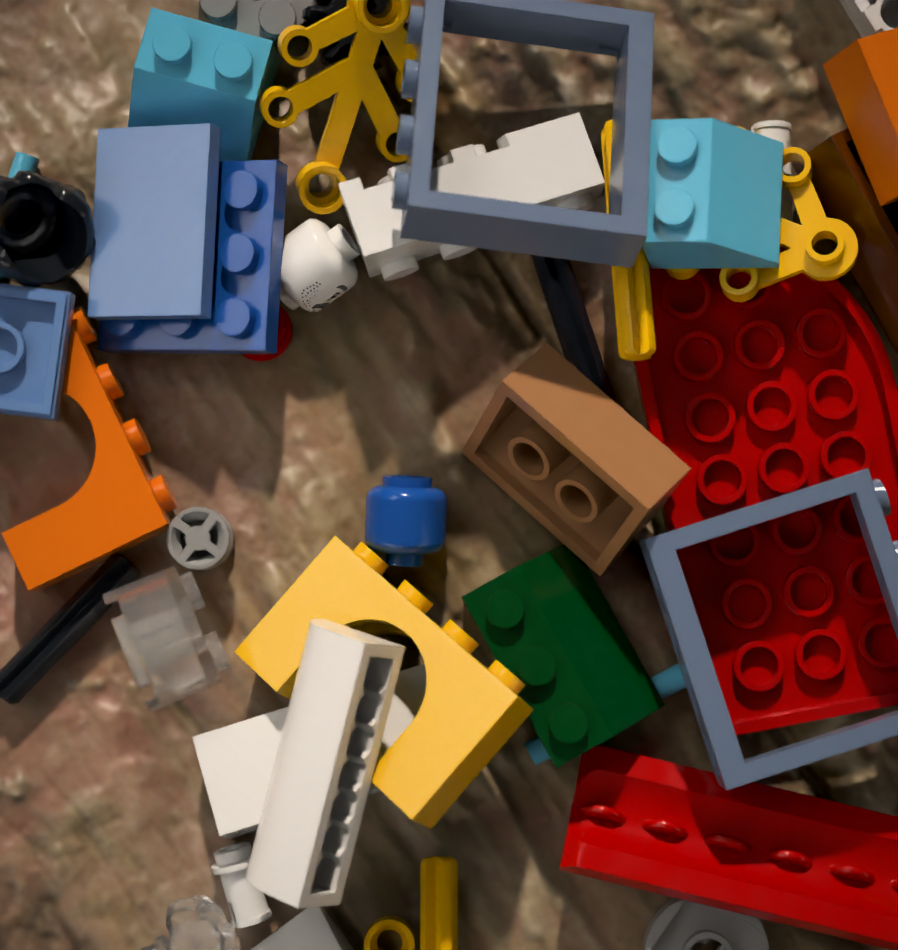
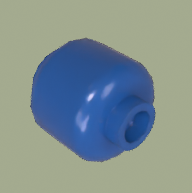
(405, 519)

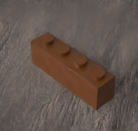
(849, 196)

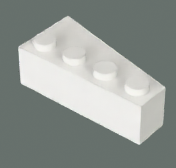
(533, 165)

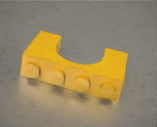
(465, 705)

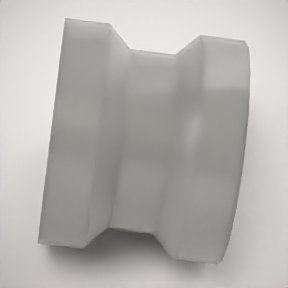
(191, 533)

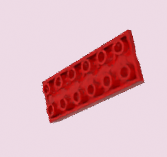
(735, 848)

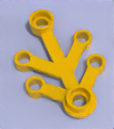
(351, 82)
(797, 239)

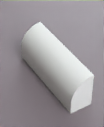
(241, 756)
(324, 765)

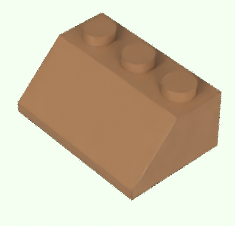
(573, 458)

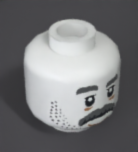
(317, 265)

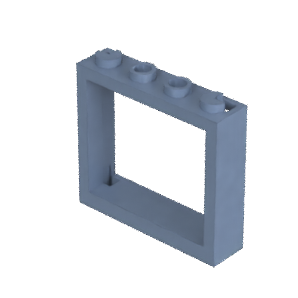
(518, 225)
(660, 554)

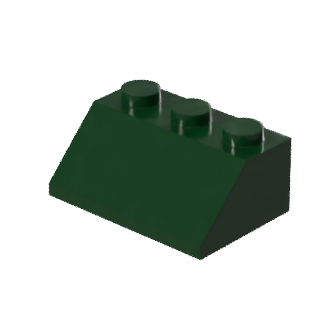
(568, 650)

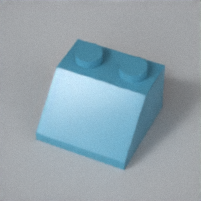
(202, 75)
(713, 196)

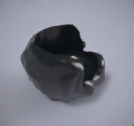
(42, 229)

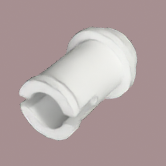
(244, 901)

